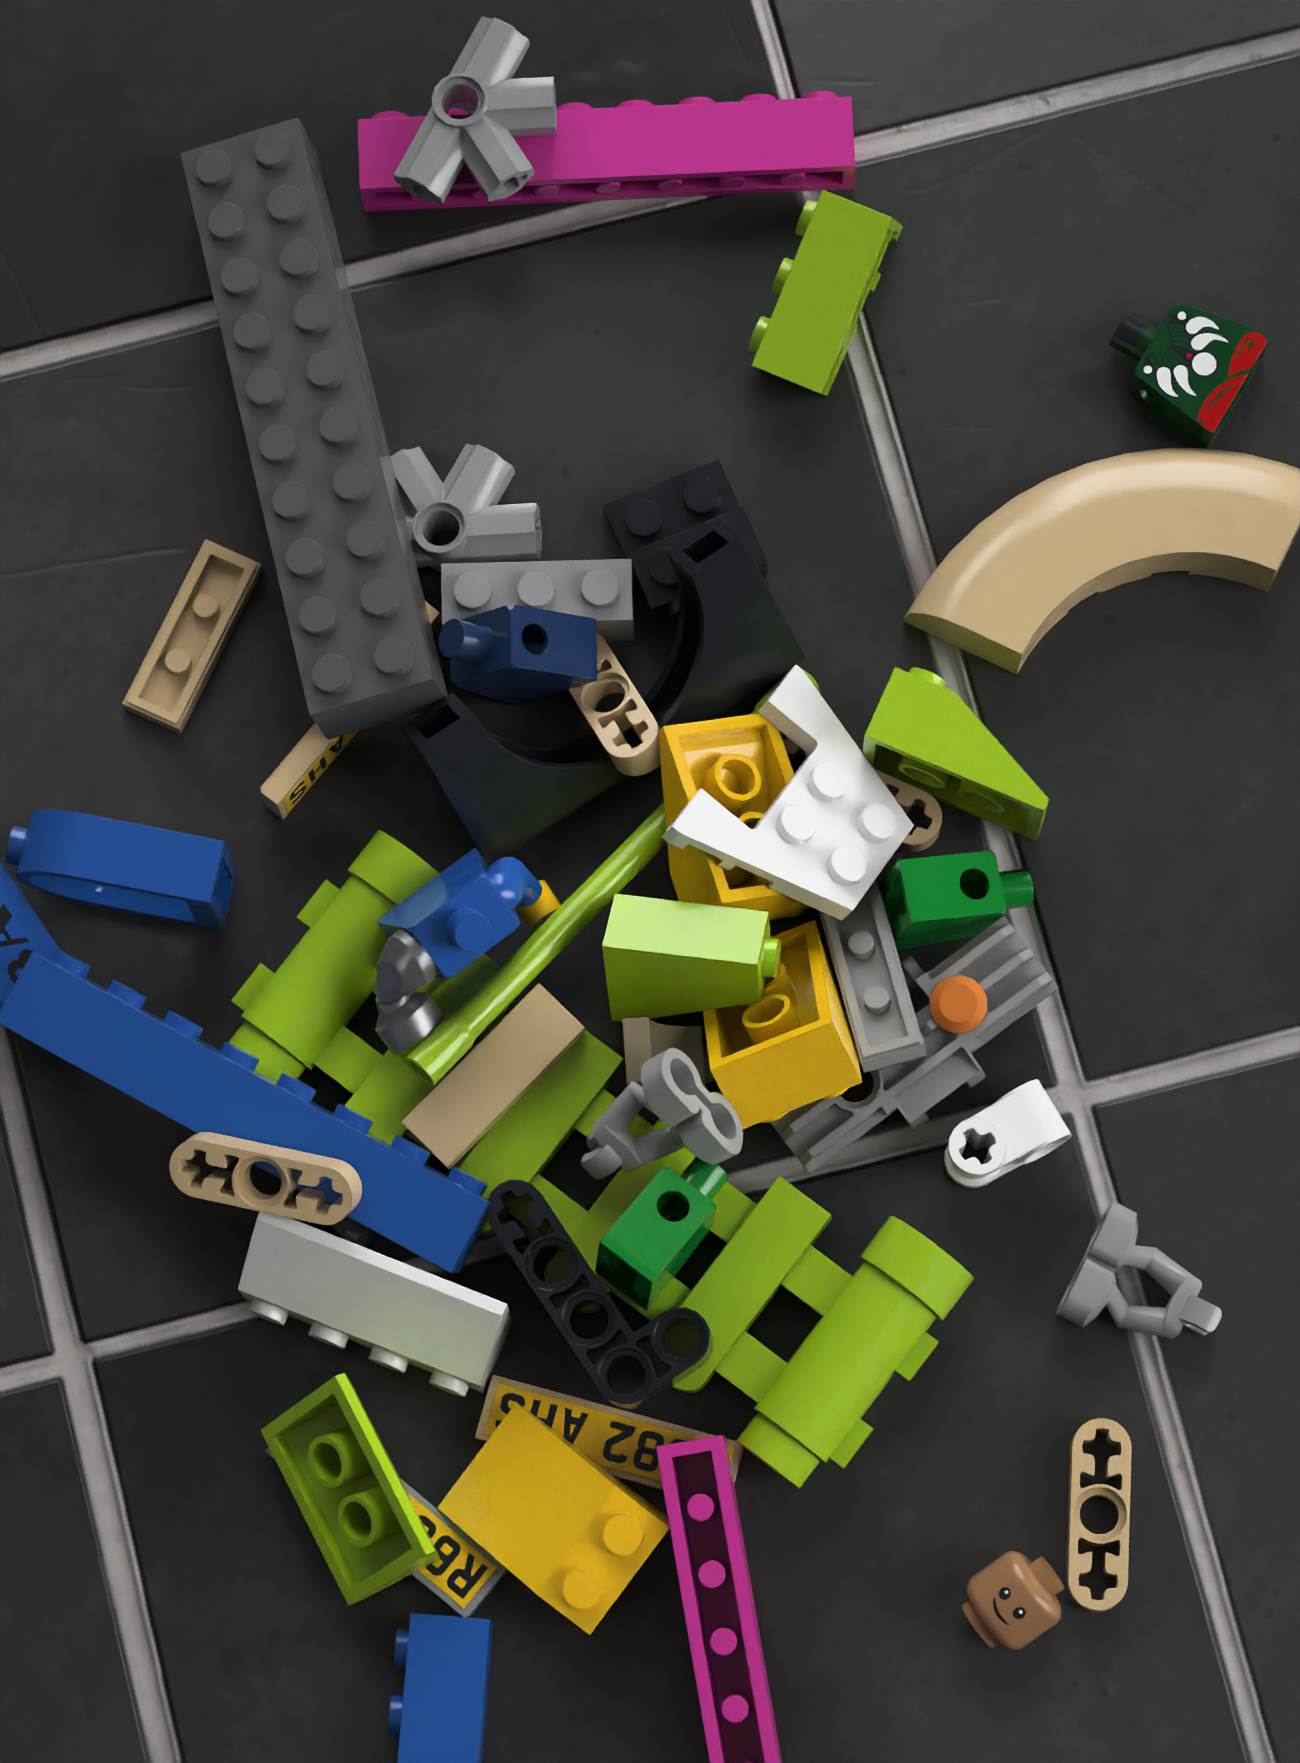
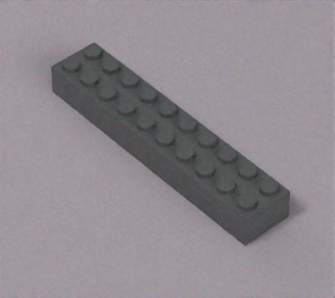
(313, 430)

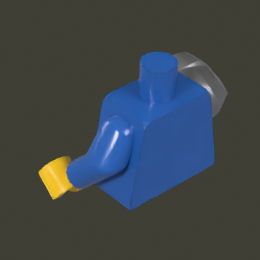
(446, 930)

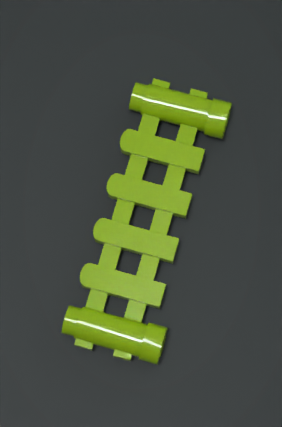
(868, 1320)

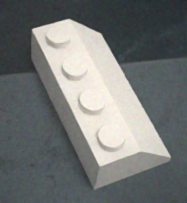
(373, 1302)

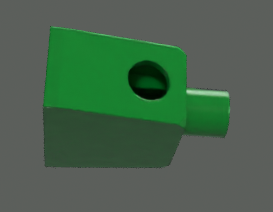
(950, 897)
(645, 1249)

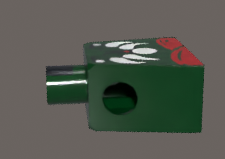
(1190, 367)

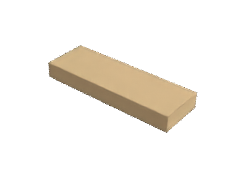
(192, 636)
(494, 1076)

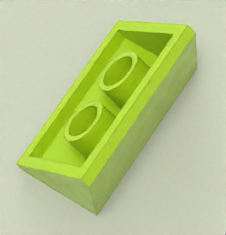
(349, 1491)

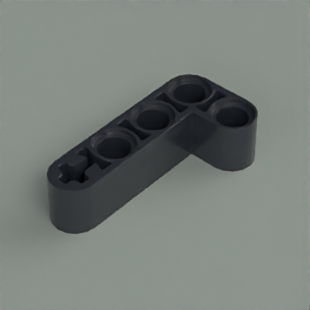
(585, 1289)

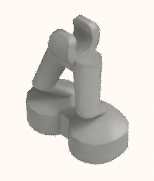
(675, 1094)
(1096, 1286)

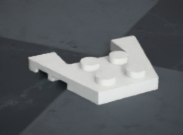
(827, 825)

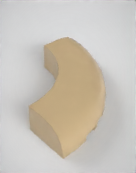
(1104, 529)

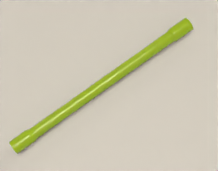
(457, 1033)

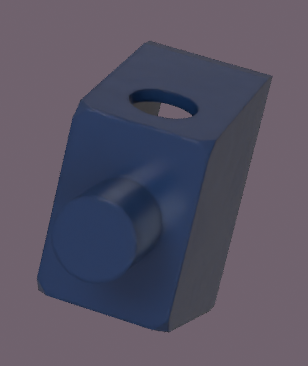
(494, 656)

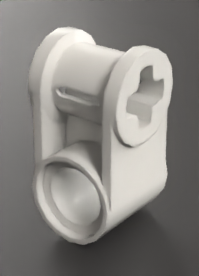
(1013, 1130)

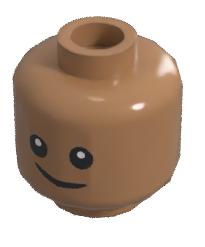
(1013, 1600)

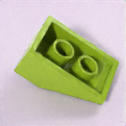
(944, 749)

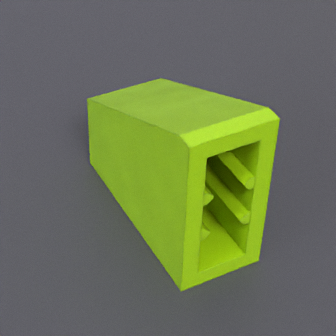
(684, 957)

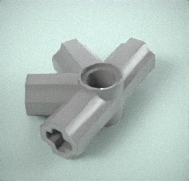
(486, 138)
(467, 504)

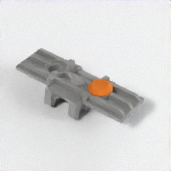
(969, 1002)

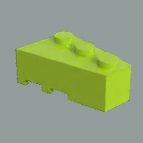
(822, 291)

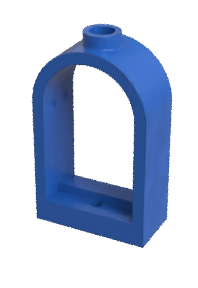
(125, 866)

